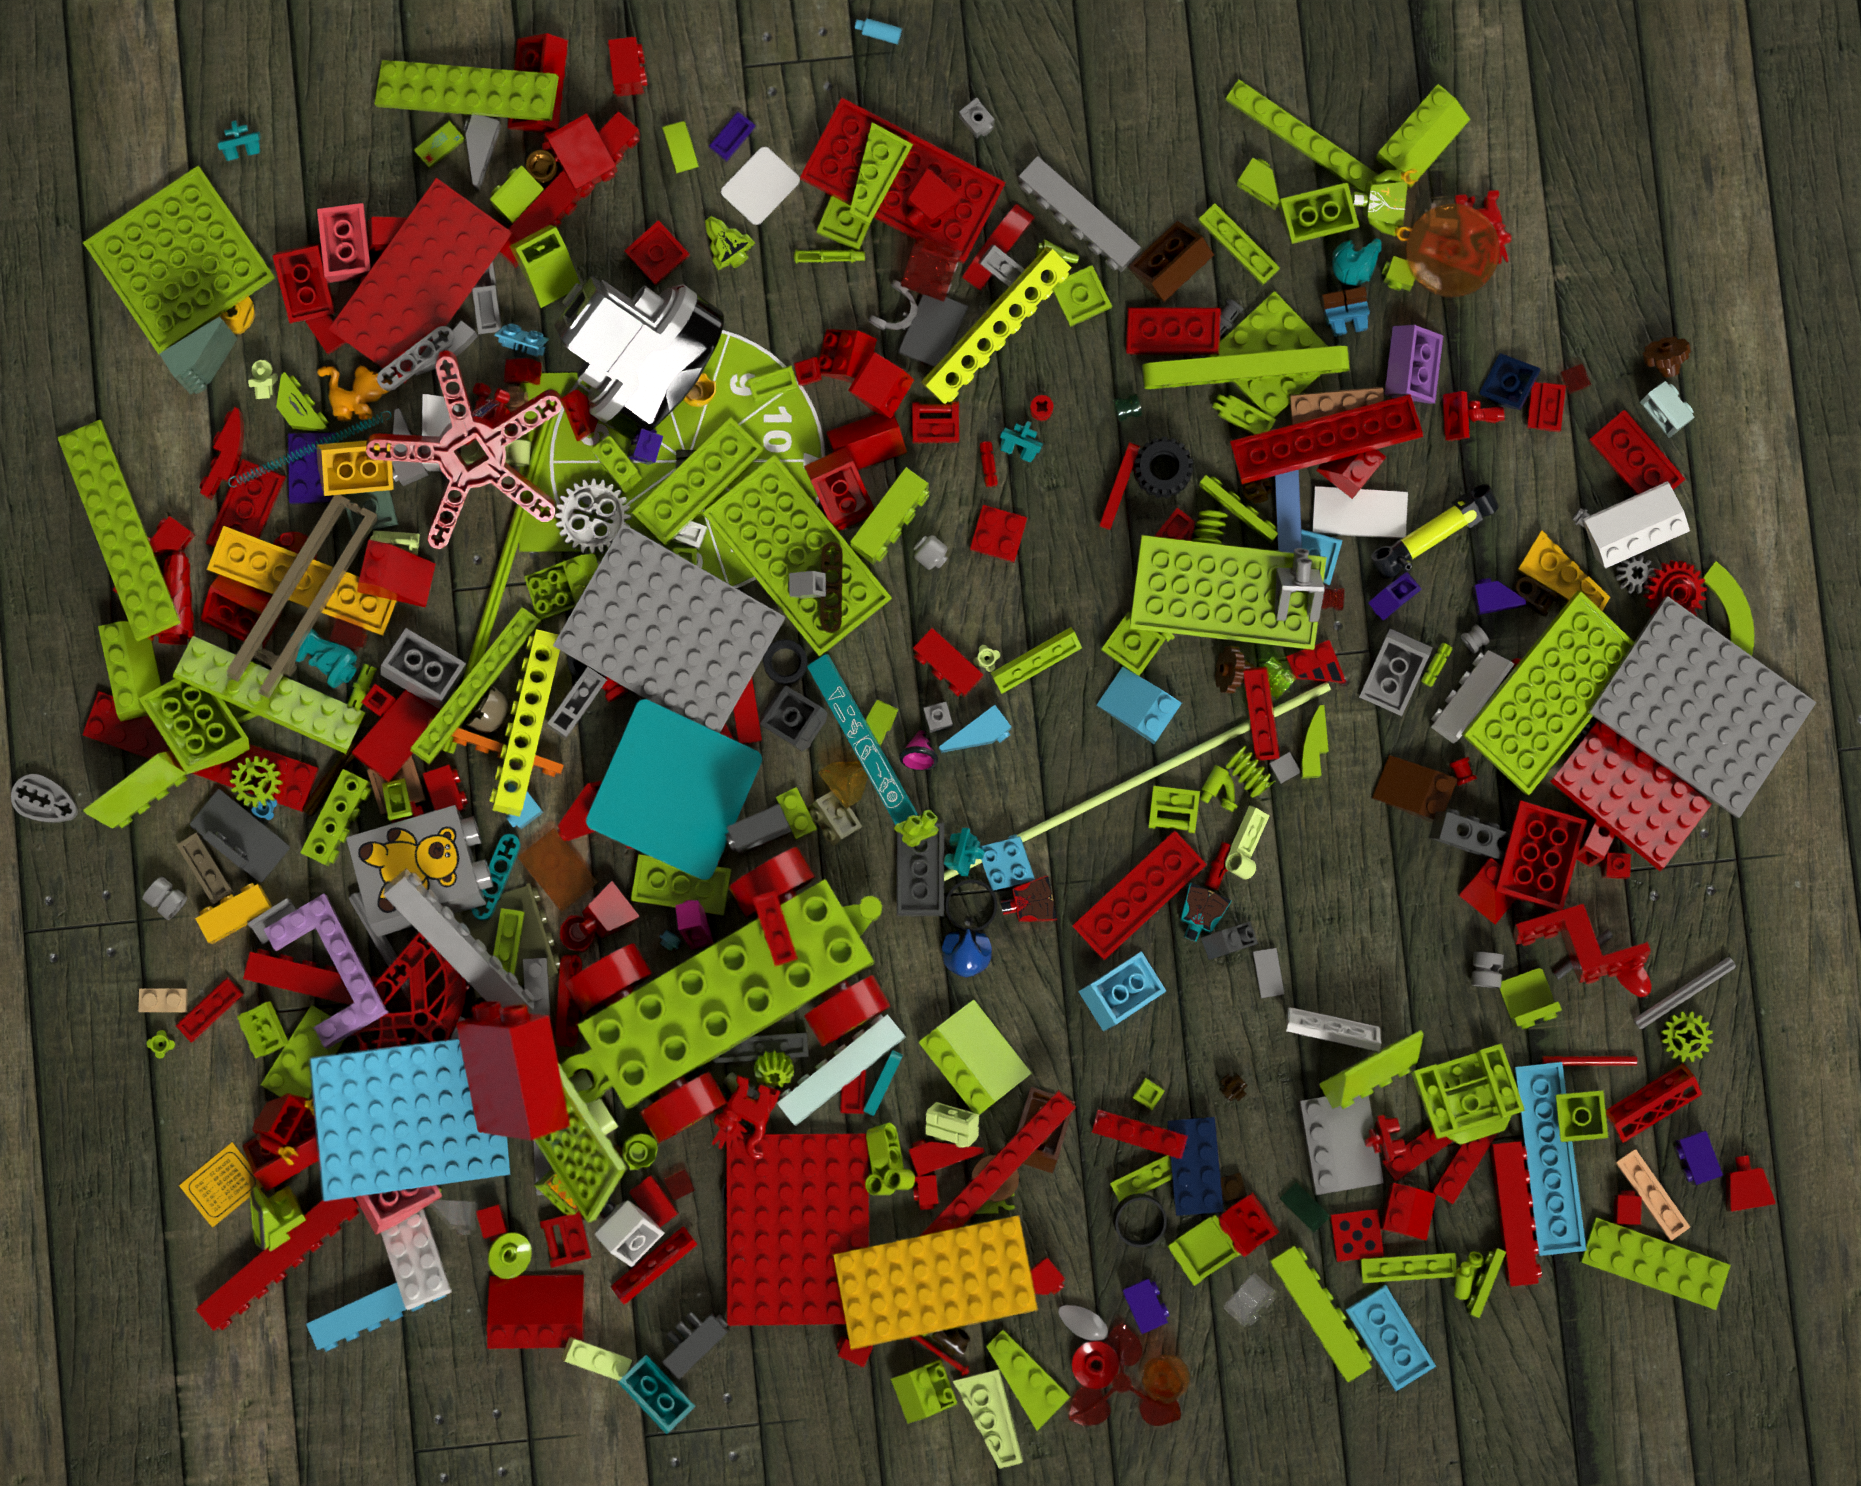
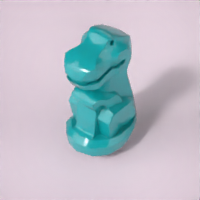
(329, 657)

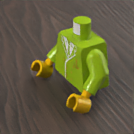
(1385, 201)

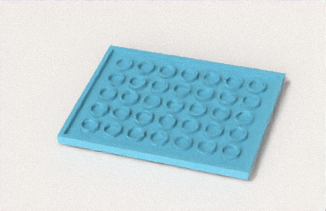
(398, 1121)

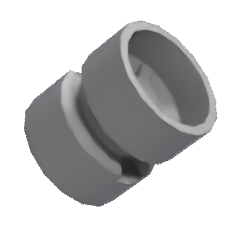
(165, 898)
(1487, 969)

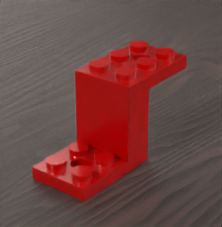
(1581, 944)

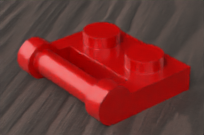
(936, 429)
(573, 1238)

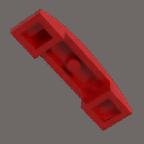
(1003, 238)

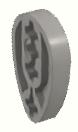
(34, 810)

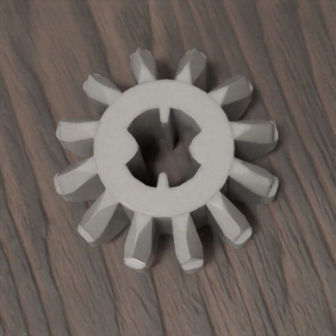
(1626, 572)

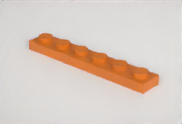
(484, 745)

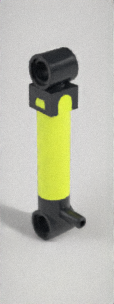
(1465, 512)

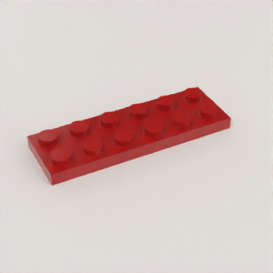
(1139, 895)

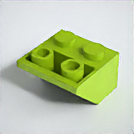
(515, 194)
(924, 1391)

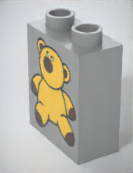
(433, 848)

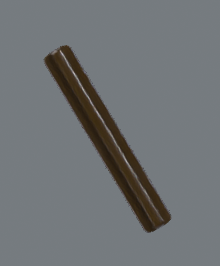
(330, 779)

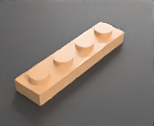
(1652, 1194)

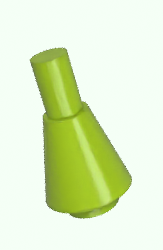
(1066, 256)

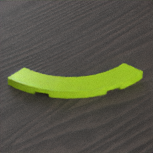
(1735, 605)

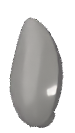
(1083, 1322)

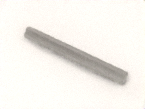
(1684, 993)

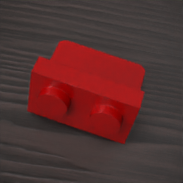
(1247, 1224)

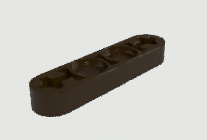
(835, 587)

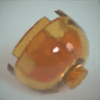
(1166, 1378)

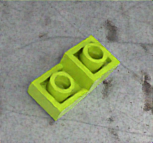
(680, 146)
(881, 719)

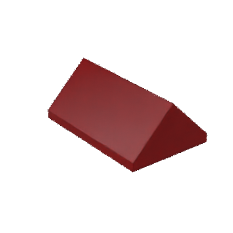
(869, 440)

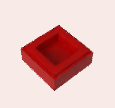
(807, 371)

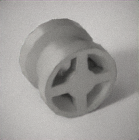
(1475, 639)

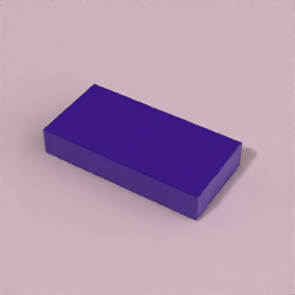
(732, 136)

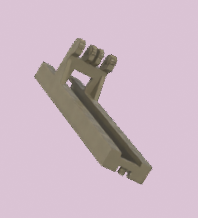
(285, 663)

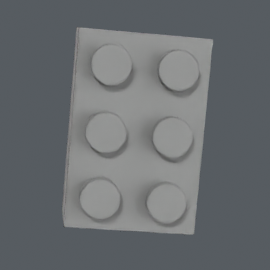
(423, 668)

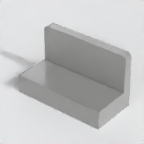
(269, 917)

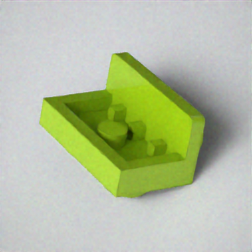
(262, 1030)

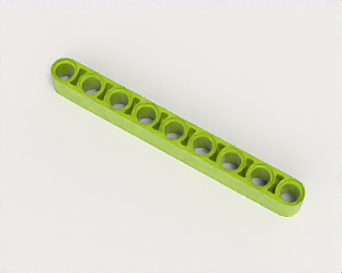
(1245, 367)

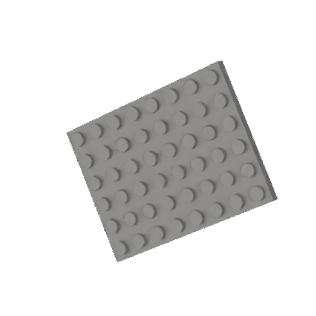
(669, 630)
(1702, 707)

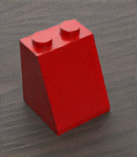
(582, 154)

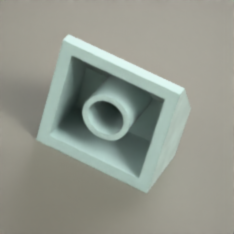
(1667, 408)

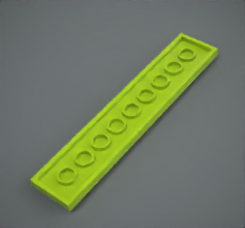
(119, 530)

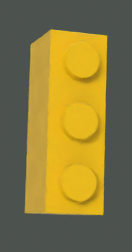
(233, 913)

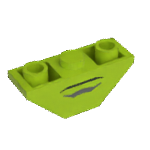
(298, 408)

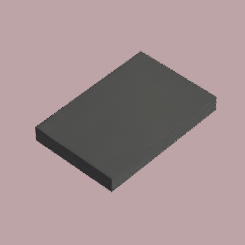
(933, 330)

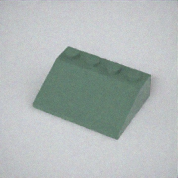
(200, 355)

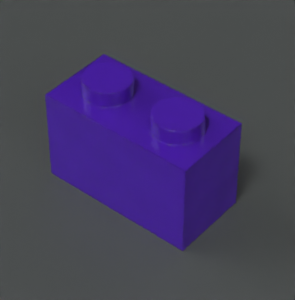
(1698, 1158)
(1145, 1305)

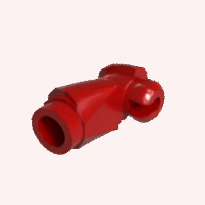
(1490, 415)

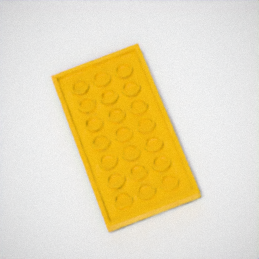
(935, 1282)

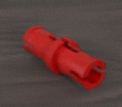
(1218, 867)

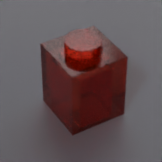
(349, 635)

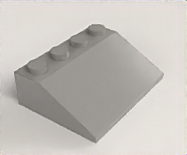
(1337, 1145)

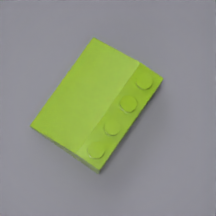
(194, 725)
(138, 790)
(974, 1057)
(1373, 1071)

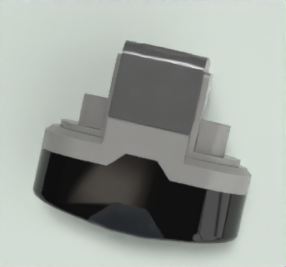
(638, 351)

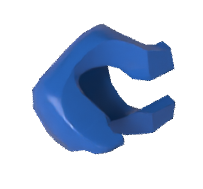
(966, 958)

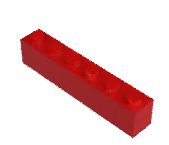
(302, 977)
(1514, 1213)

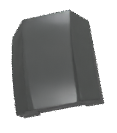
(793, 718)

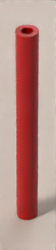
(1591, 1060)

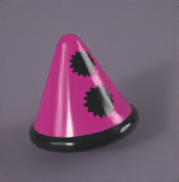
(919, 753)

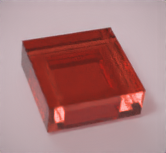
(1575, 378)
(679, 1184)

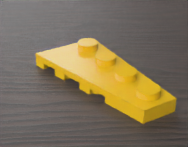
(1558, 572)

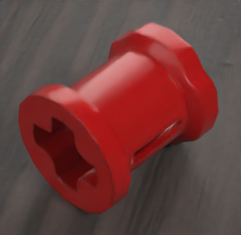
(1463, 771)

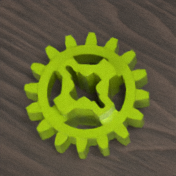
(269, 777)
(1688, 1025)

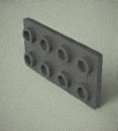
(239, 836)

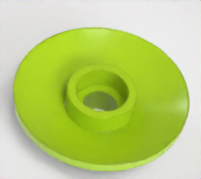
(515, 1261)

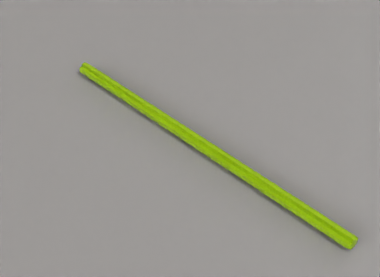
(507, 557)

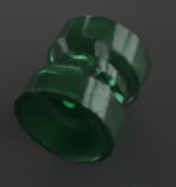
(1127, 407)

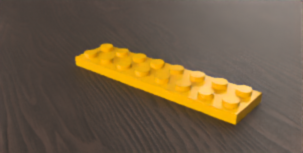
(265, 566)

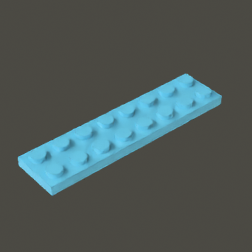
(1549, 1161)

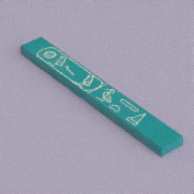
(861, 739)

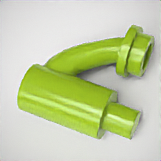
(1213, 784)
(1466, 1274)

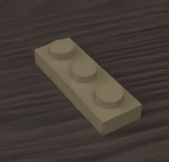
(205, 868)

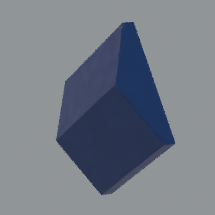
(1509, 382)

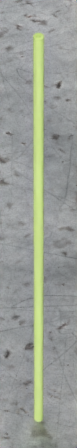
(1157, 770)

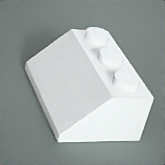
(434, 420)

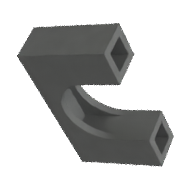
(758, 830)

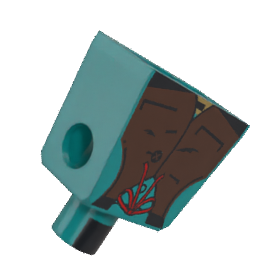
(1202, 910)

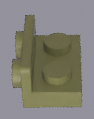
(834, 818)

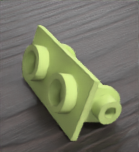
(405, 541)

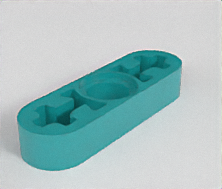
(883, 1082)

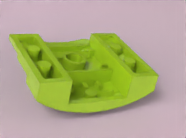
(1469, 1095)

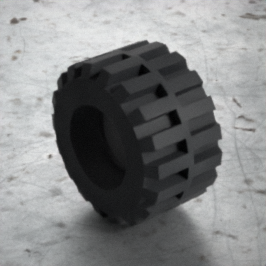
(1167, 448)

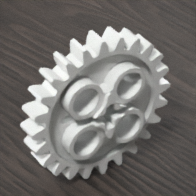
(600, 496)

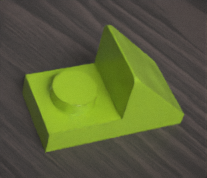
(397, 799)

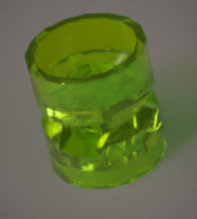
(1279, 678)

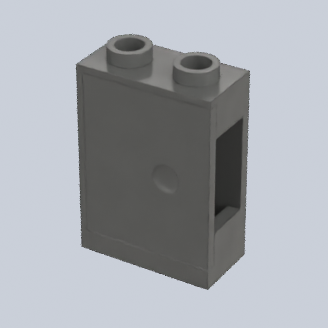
(696, 1343)

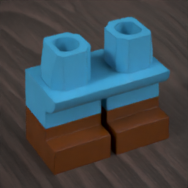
(1346, 307)

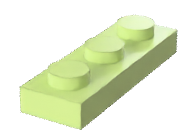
(596, 1359)

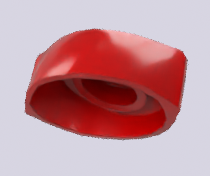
(572, 935)

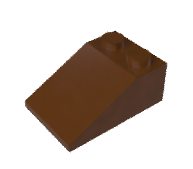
(1414, 788)
(1047, 1153)

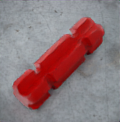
(988, 464)

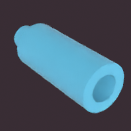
(879, 30)

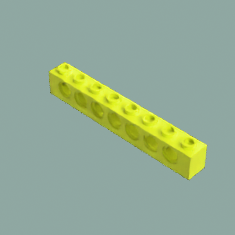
(983, 328)
(513, 802)

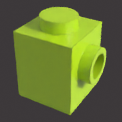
(1398, 274)

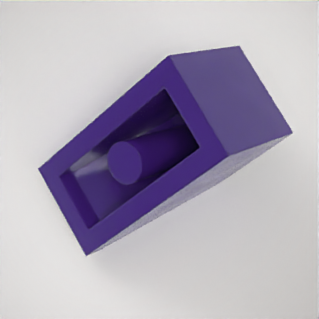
(1394, 596)
(1494, 597)

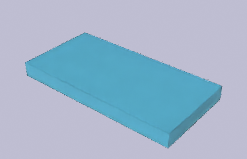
(1390, 1338)

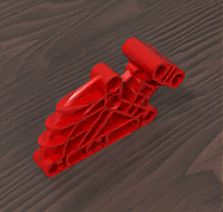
(455, 990)

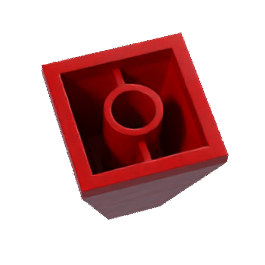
(574, 822)

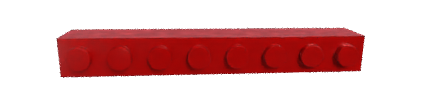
(560, 195)
(272, 1265)

